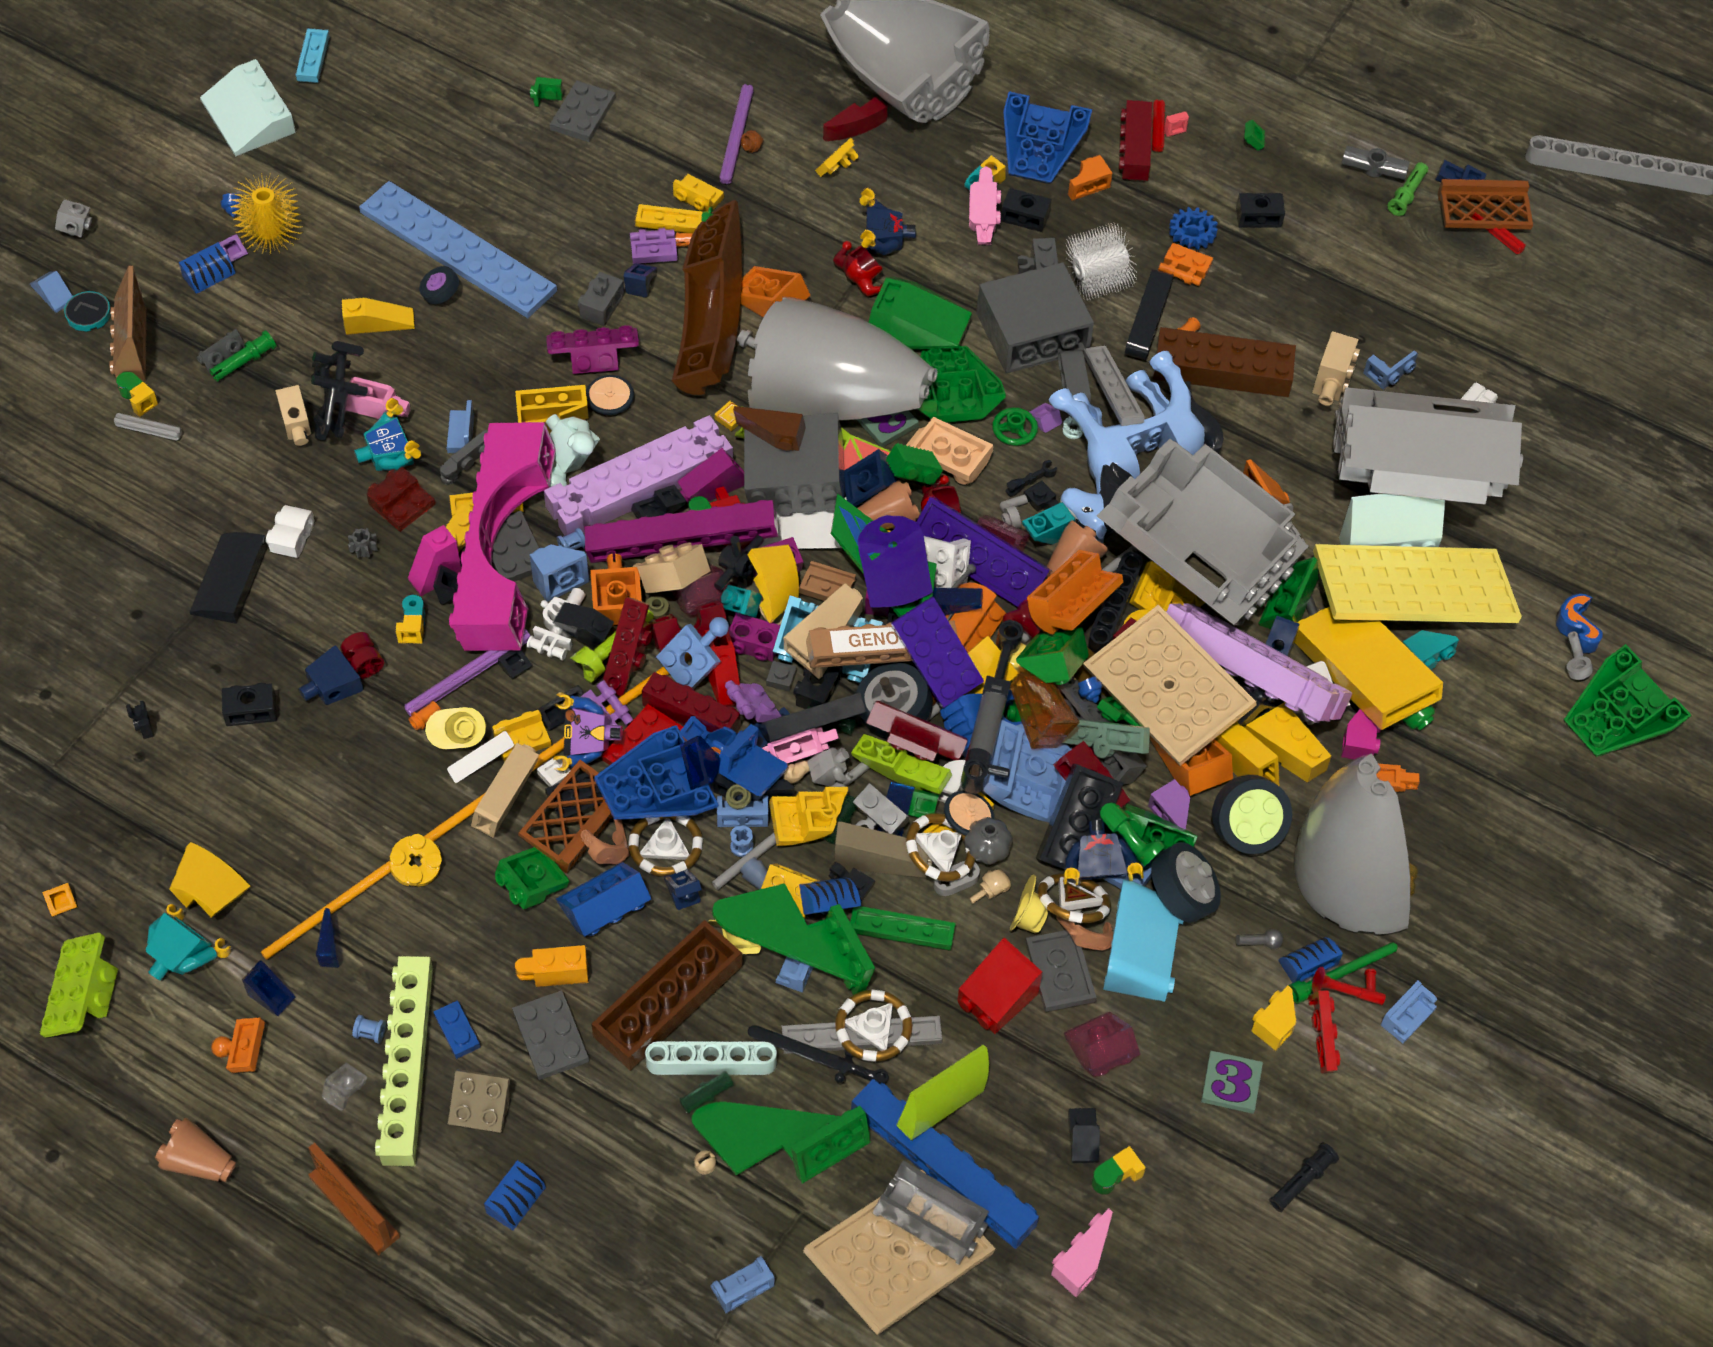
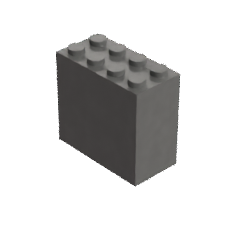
(1034, 317)
(802, 478)

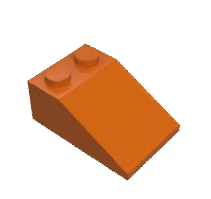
(765, 286)
(1203, 770)

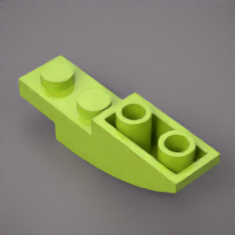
(900, 766)

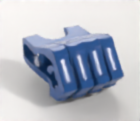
(962, 713)

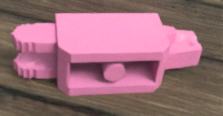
(982, 208)
(375, 401)
(801, 744)

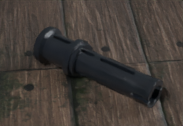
(1311, 1169)

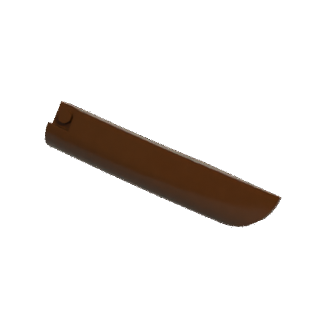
(711, 301)

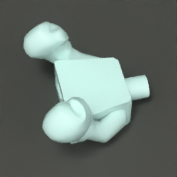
(572, 444)

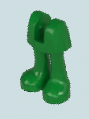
(1117, 820)

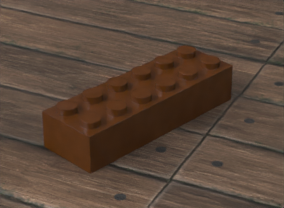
(1229, 361)
(667, 994)

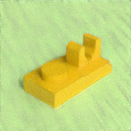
(840, 155)

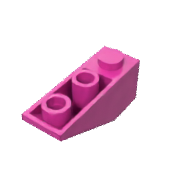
(1360, 737)

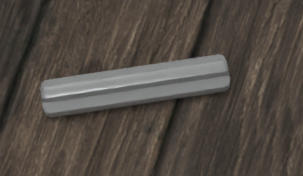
(148, 426)

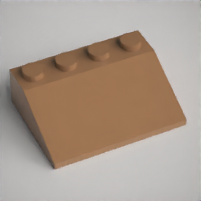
(128, 328)

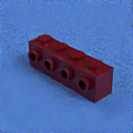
(1137, 140)
(682, 702)

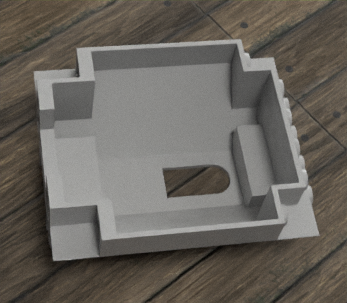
(1427, 445)
(1215, 512)

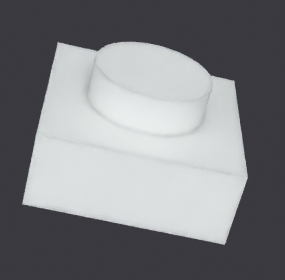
(549, 774)

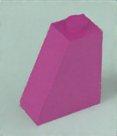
(434, 550)

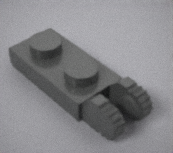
(462, 459)

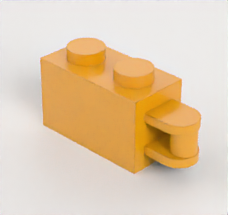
(554, 966)

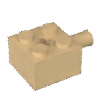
(1336, 368)
(673, 568)

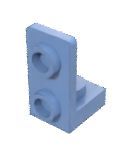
(1383, 375)

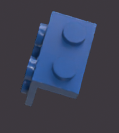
(749, 764)

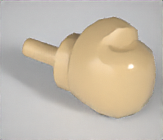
(796, 771)
(993, 884)

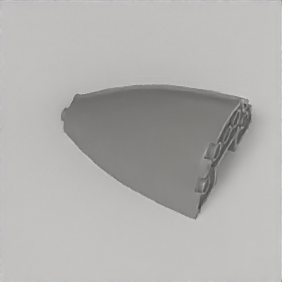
(910, 51)
(832, 363)
(1355, 852)

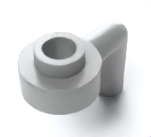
(1010, 512)
(1580, 666)

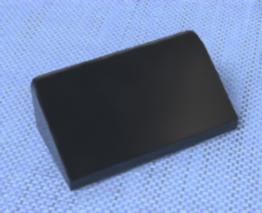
(551, 714)

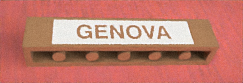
(856, 645)

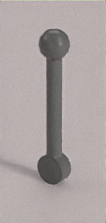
(970, 569)

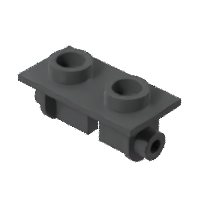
(221, 350)

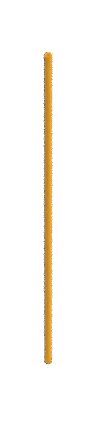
(432, 835)

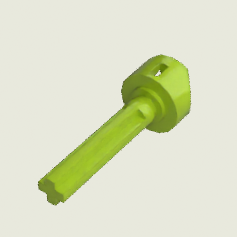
(592, 660)

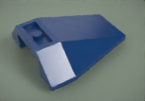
(1041, 137)
(653, 781)

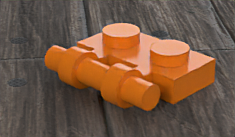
(1186, 264)

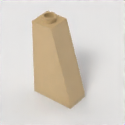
(838, 610)
(504, 789)

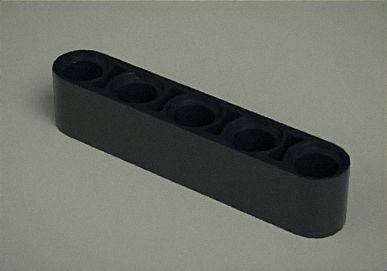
(1149, 314)
(1111, 612)

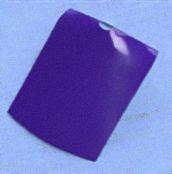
(900, 572)

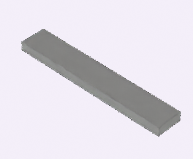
(1114, 386)
(823, 1035)

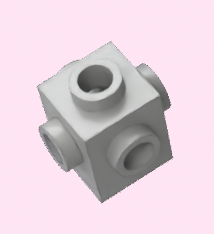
(73, 218)

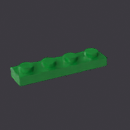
(903, 927)

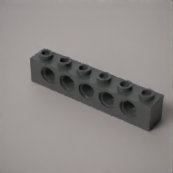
(1122, 765)

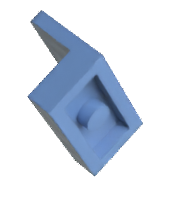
(460, 428)

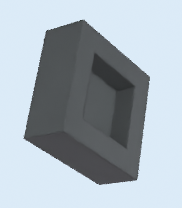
(781, 676)

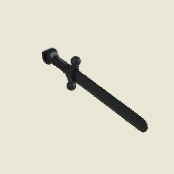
(844, 1065)

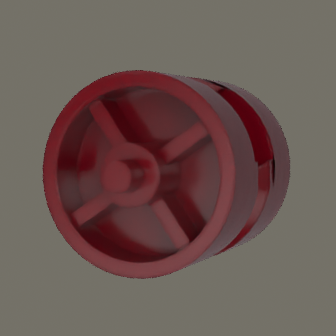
(362, 655)

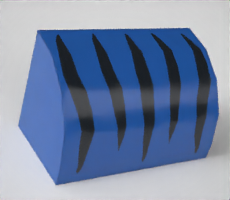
(206, 268)
(821, 895)
(1305, 961)
(514, 1195)

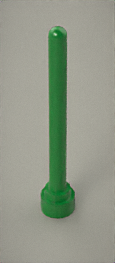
(1303, 989)

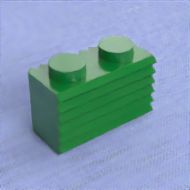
(914, 464)

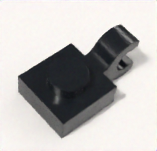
(1040, 496)
(140, 719)
(862, 881)

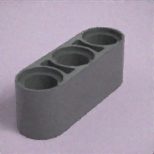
(1074, 372)

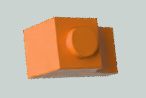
(1093, 177)

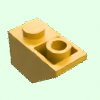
(1276, 1021)

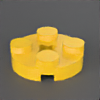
(413, 875)

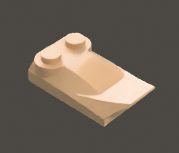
(954, 449)

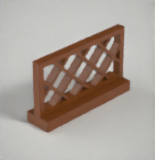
(1485, 192)
(595, 822)
(351, 1202)

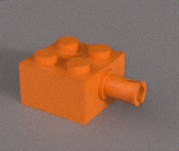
(613, 586)

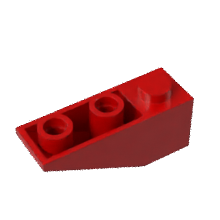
(725, 670)

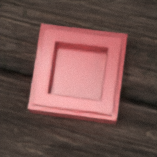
(1176, 124)

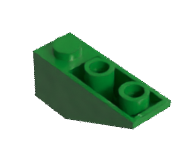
(1152, 827)

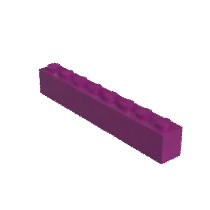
(703, 527)

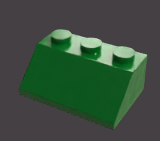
(1055, 656)

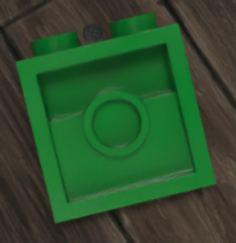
(530, 877)

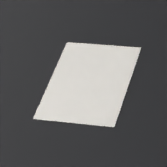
(807, 529)

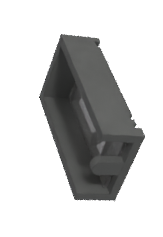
(932, 1212)

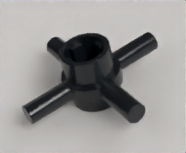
(736, 562)

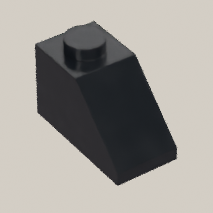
(583, 623)

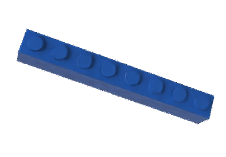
(948, 1165)

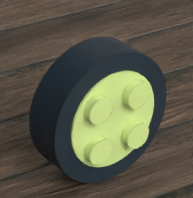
(1252, 814)

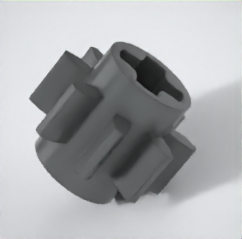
(362, 542)

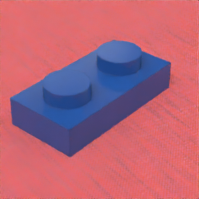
(456, 1029)

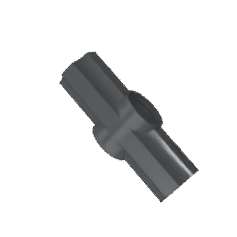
(1375, 162)

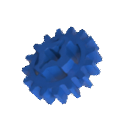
(1193, 228)

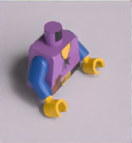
(585, 731)

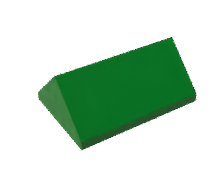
(1292, 595)

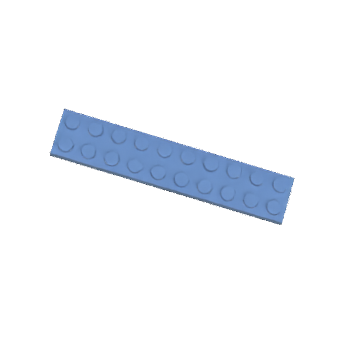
(458, 249)

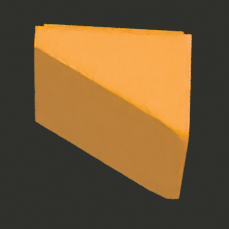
(59, 899)

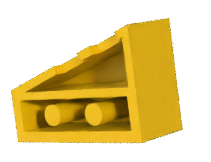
(540, 404)

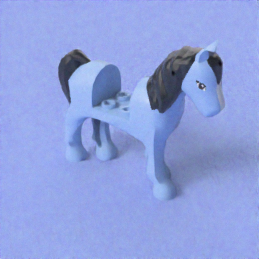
(1114, 448)

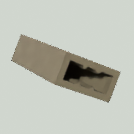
(875, 851)

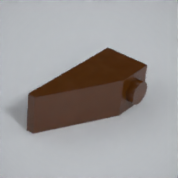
(777, 428)

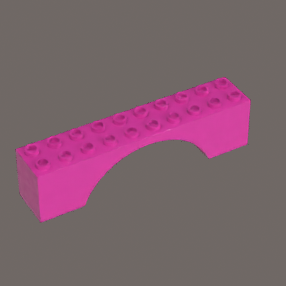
(513, 468)

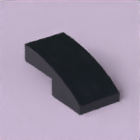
(663, 502)
(514, 663)

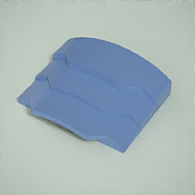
(1032, 781)

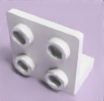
(951, 560)

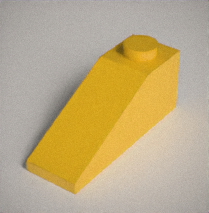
(370, 315)

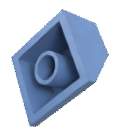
(558, 570)

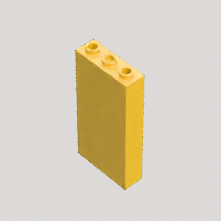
(1372, 664)

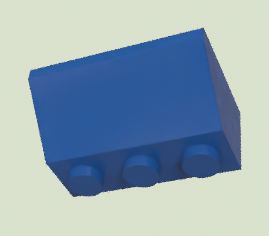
(604, 899)

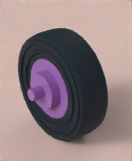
(439, 285)

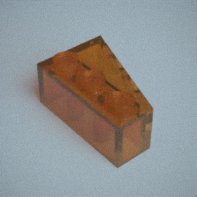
(1042, 711)

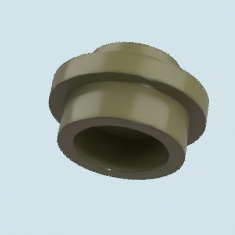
(663, 606)
(736, 790)

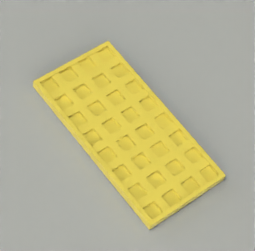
(1416, 584)

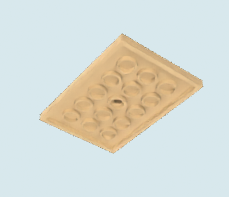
(1169, 684)
(884, 1267)

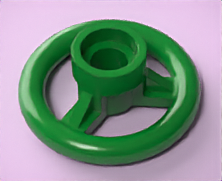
(1014, 424)

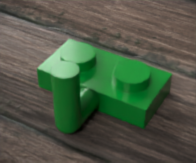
(1114, 711)

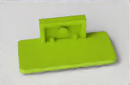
(79, 985)

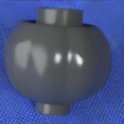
(988, 840)

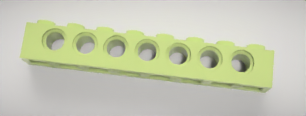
(403, 1150)

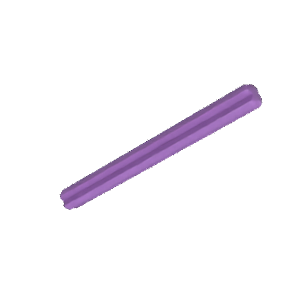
(736, 134)
(458, 678)

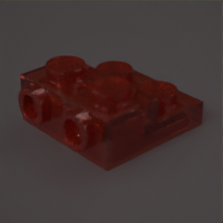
(399, 498)

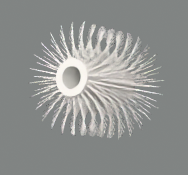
(1100, 261)

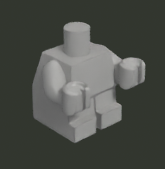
(830, 766)

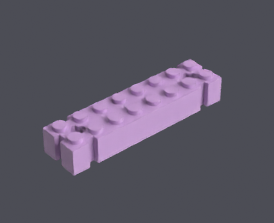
(632, 477)
(1263, 665)

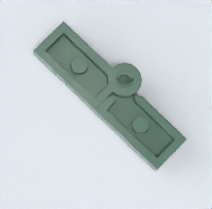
(1108, 737)

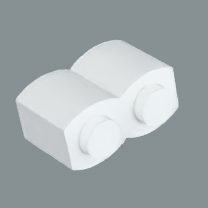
(290, 531)

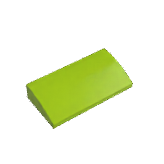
(945, 1093)

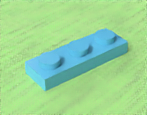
(312, 55)

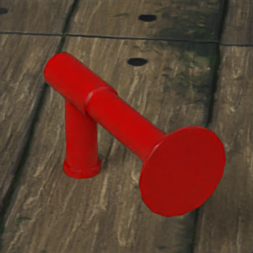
(1322, 981)

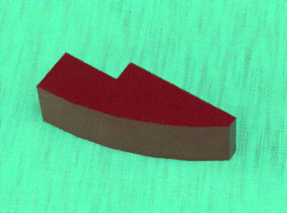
(855, 120)

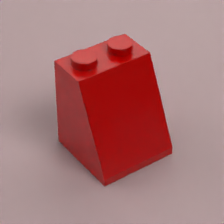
(1000, 987)

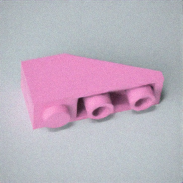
(1079, 1264)

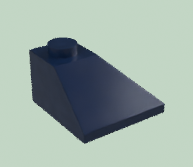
(867, 477)

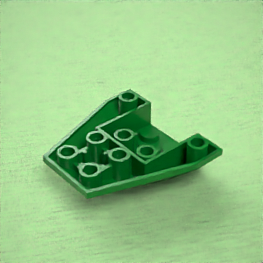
(918, 315)
(963, 386)
(1623, 706)

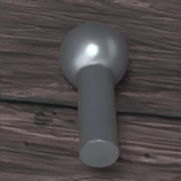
(1271, 939)

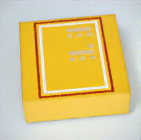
(726, 416)

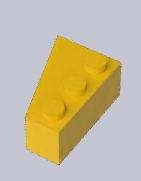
(1291, 742)

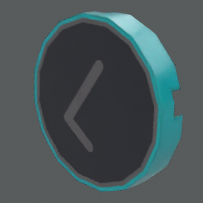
(87, 311)

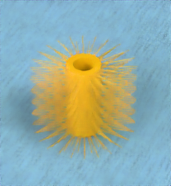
(265, 213)

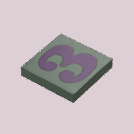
(889, 427)
(1232, 1082)

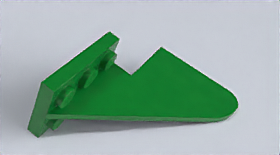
(774, 922)
(750, 1133)

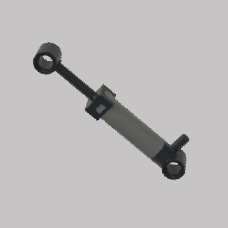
(990, 714)

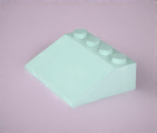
(248, 109)
(1393, 521)

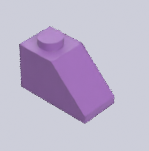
(1171, 803)

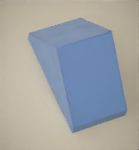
(52, 290)

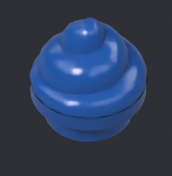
(226, 203)
(1090, 689)

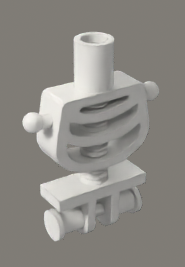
(556, 634)

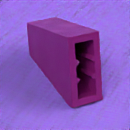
(713, 473)

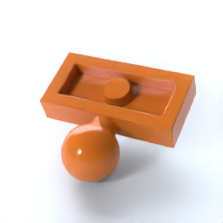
(244, 1046)

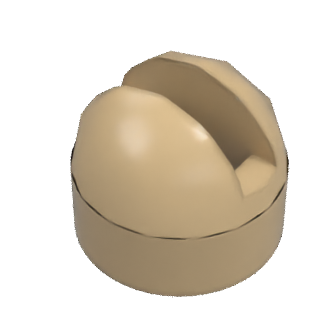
(706, 1166)

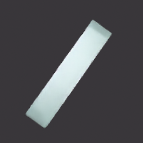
(700, 1050)

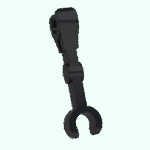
(1016, 485)

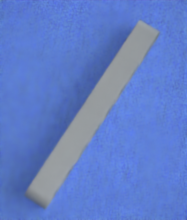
(1620, 164)

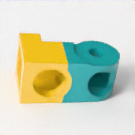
(998, 175)
(414, 619)

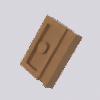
(822, 581)

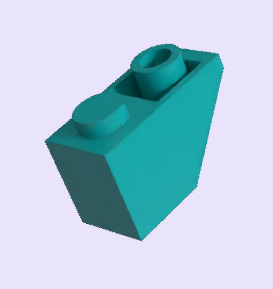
(1049, 524)
(741, 600)
(1432, 647)

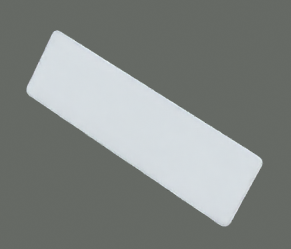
(480, 757)

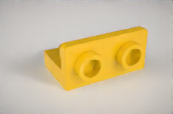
(697, 193)
(526, 730)

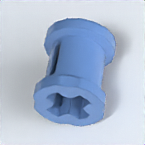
(573, 541)
(742, 839)
(369, 1029)

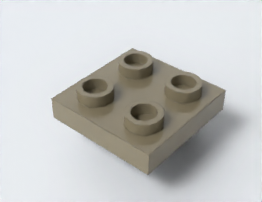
(479, 1100)

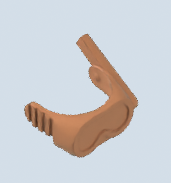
(605, 853)
(1086, 938)

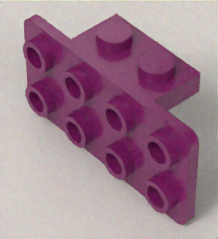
(593, 349)

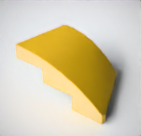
(775, 578)
(1161, 589)
(985, 658)
(806, 815)
(206, 880)

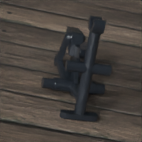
(335, 389)

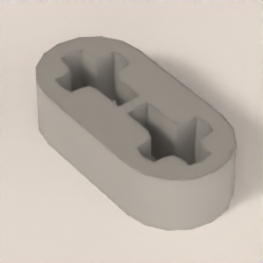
(957, 885)

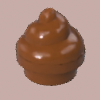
(751, 141)

